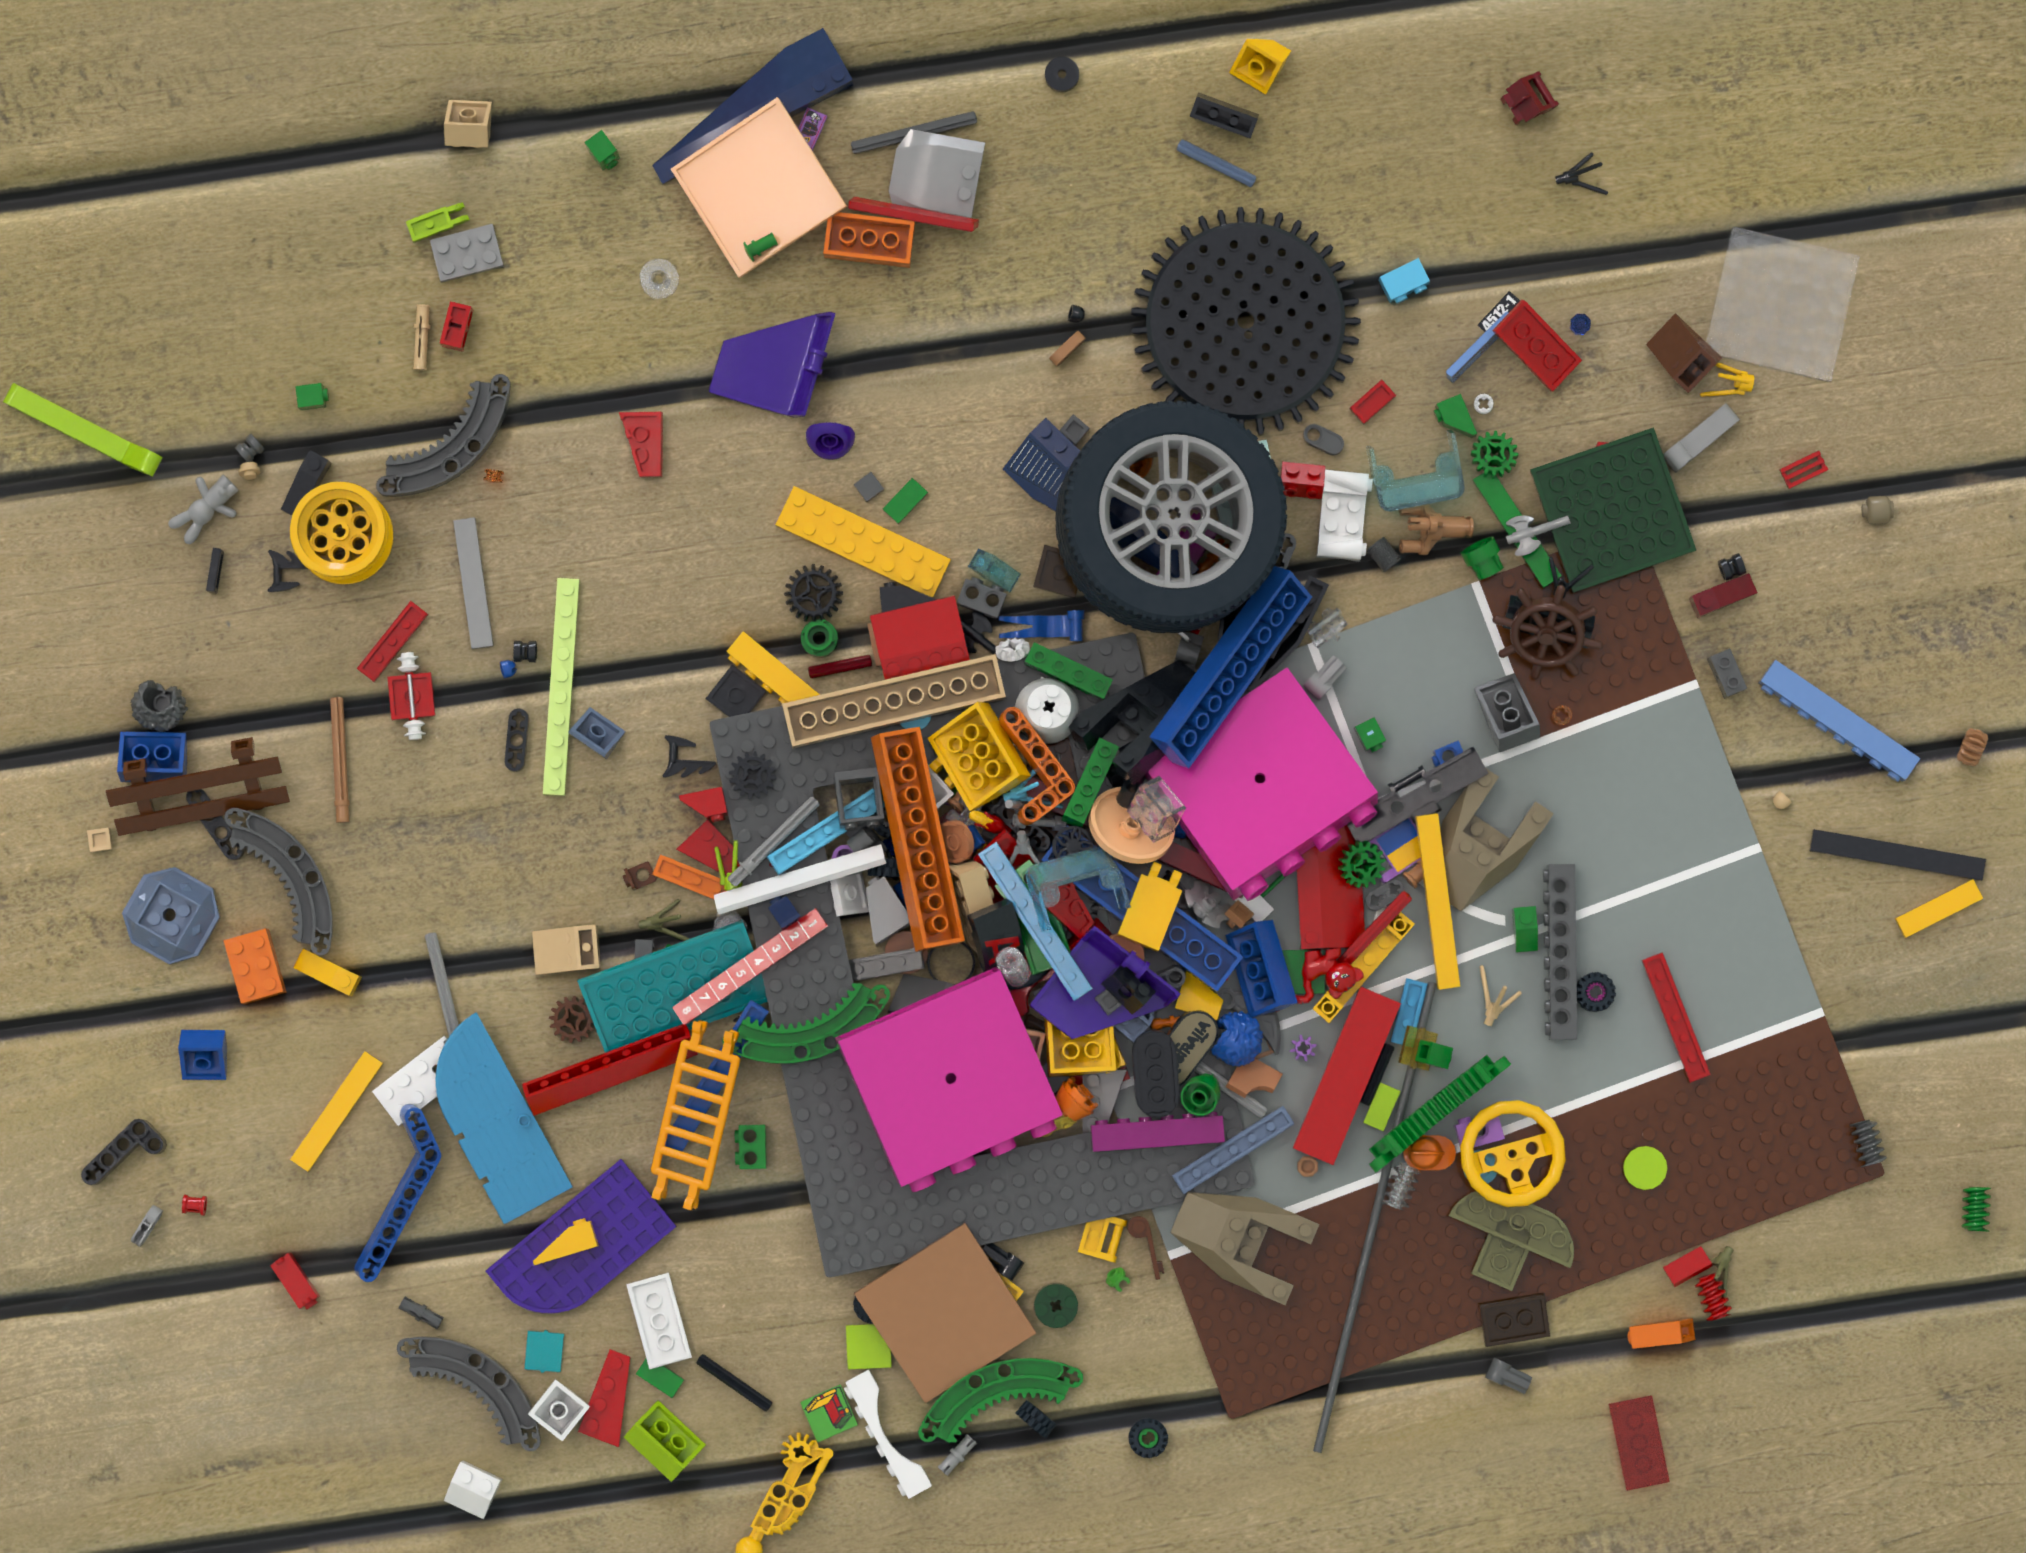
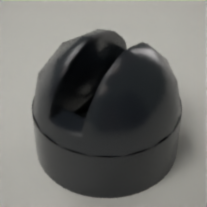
(1076, 314)

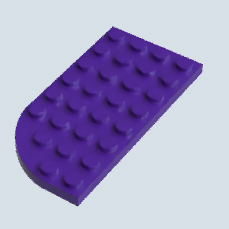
(625, 1226)

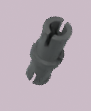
(421, 1312)

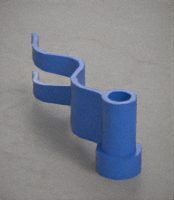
(1048, 626)

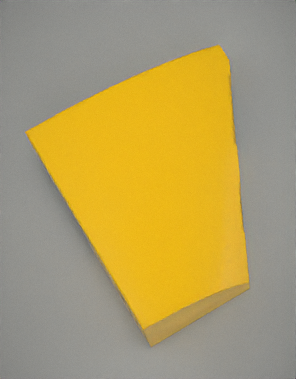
(1198, 996)

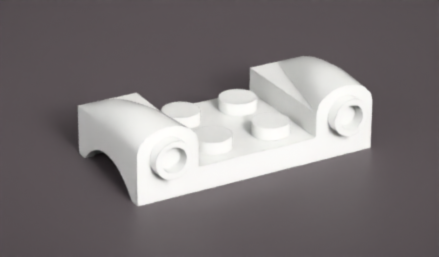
(1343, 515)

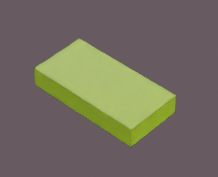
(1381, 1107)

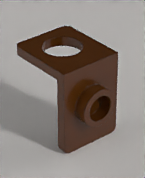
(631, 879)

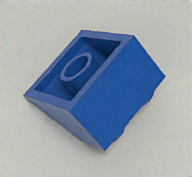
(203, 1054)

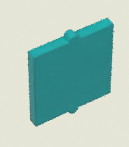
(544, 1351)

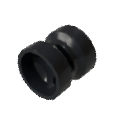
(1731, 566)
(519, 651)

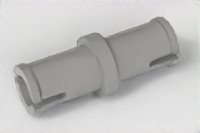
(957, 1455)

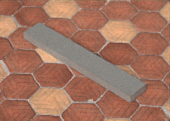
(473, 583)

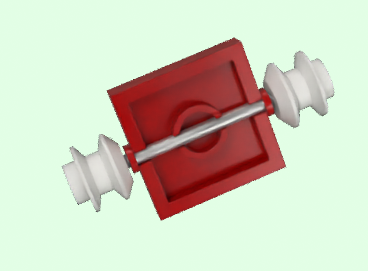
(411, 696)

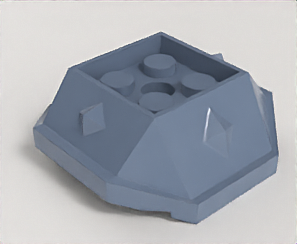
(194, 920)

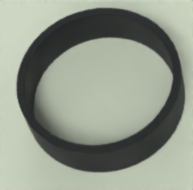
(973, 958)

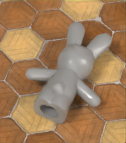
(203, 509)

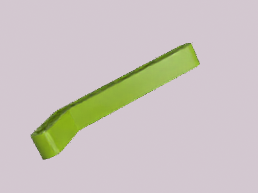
(82, 430)

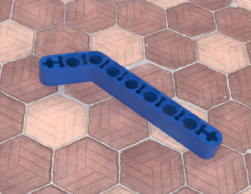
(398, 1199)

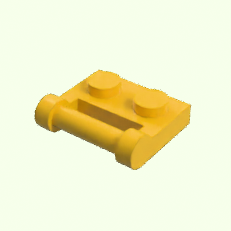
(1094, 1236)

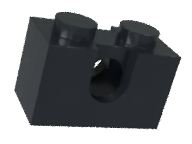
(1139, 991)

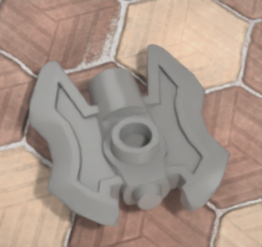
(1206, 905)

